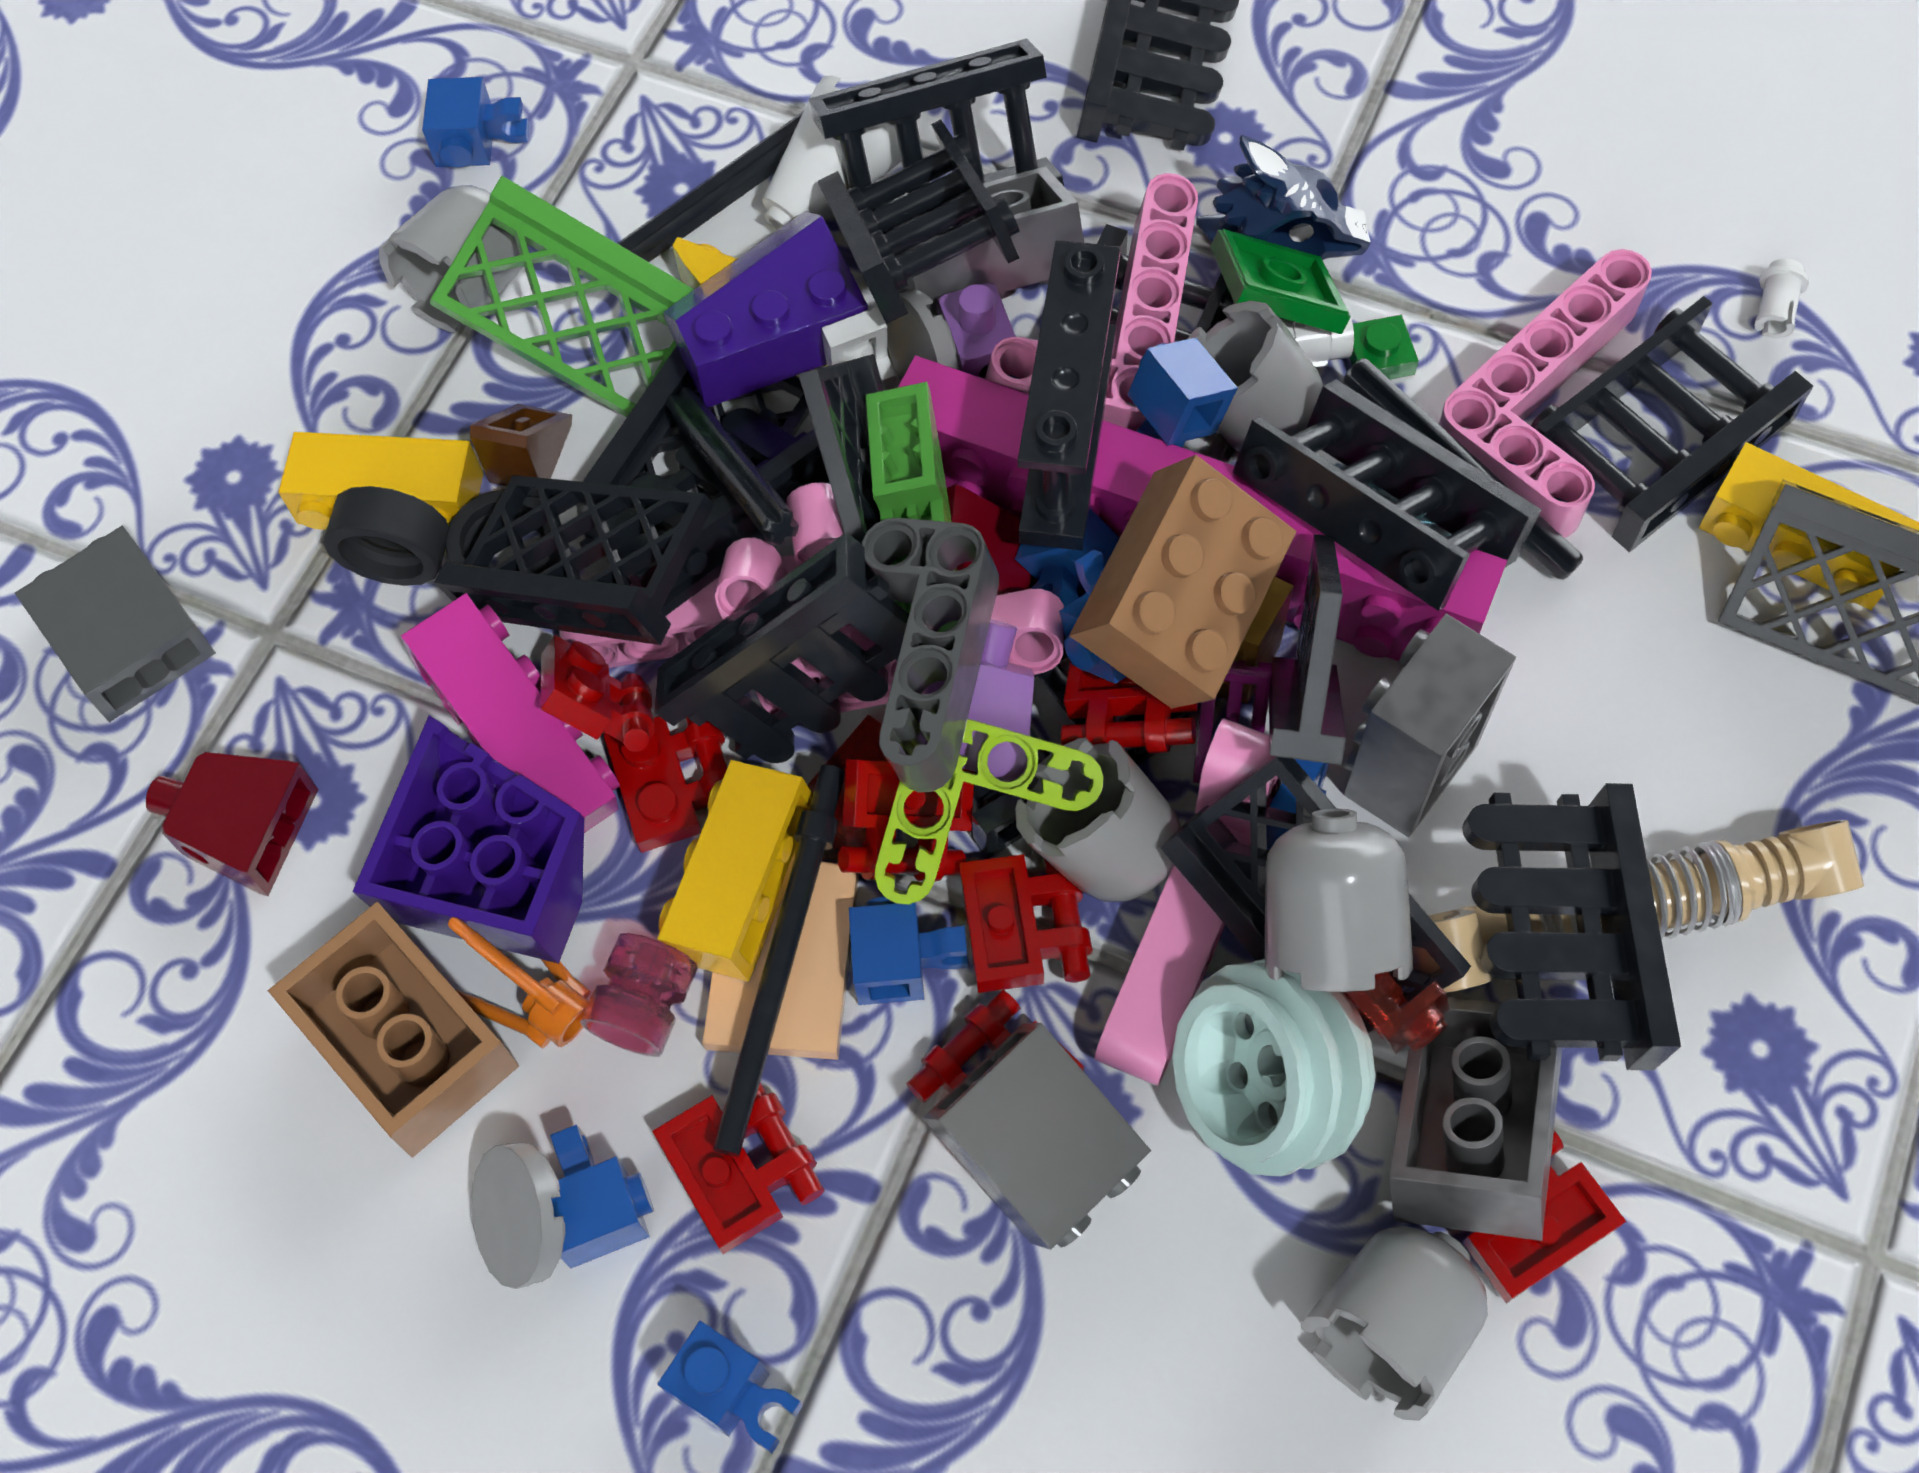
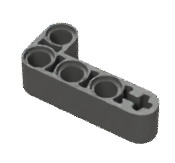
(928, 655)

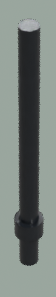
(814, 834)

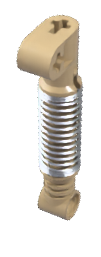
(1719, 884)

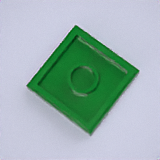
(1284, 278)

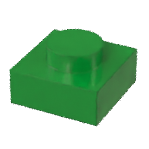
(1386, 346)

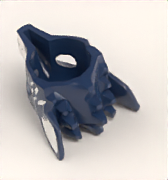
(1279, 196)

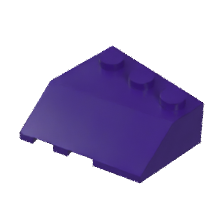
(765, 312)
(477, 848)

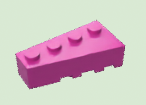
(500, 705)

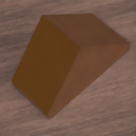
(520, 442)

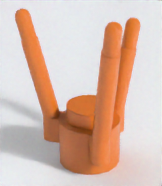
(551, 1006)

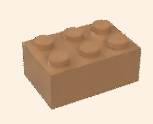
(1184, 583)
(393, 1029)

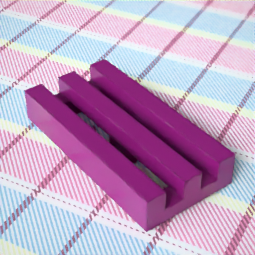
(1236, 676)

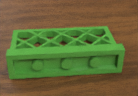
(584, 254)

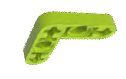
(1050, 795)

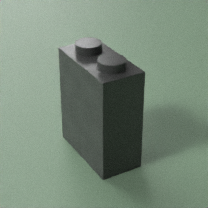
(114, 623)
(1039, 1136)

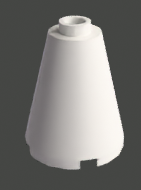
(814, 157)

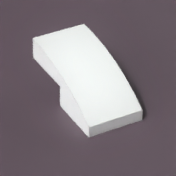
(857, 338)

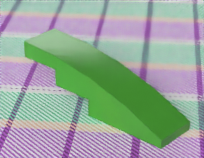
(907, 459)

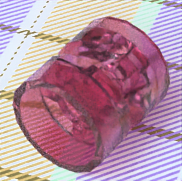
(641, 989)

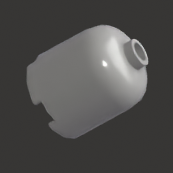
(430, 241)
(1266, 366)
(1115, 841)
(1337, 904)
(1400, 1318)

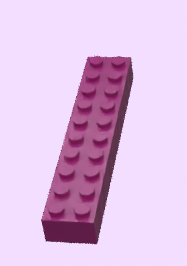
(980, 447)

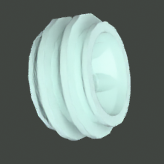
(1272, 1070)

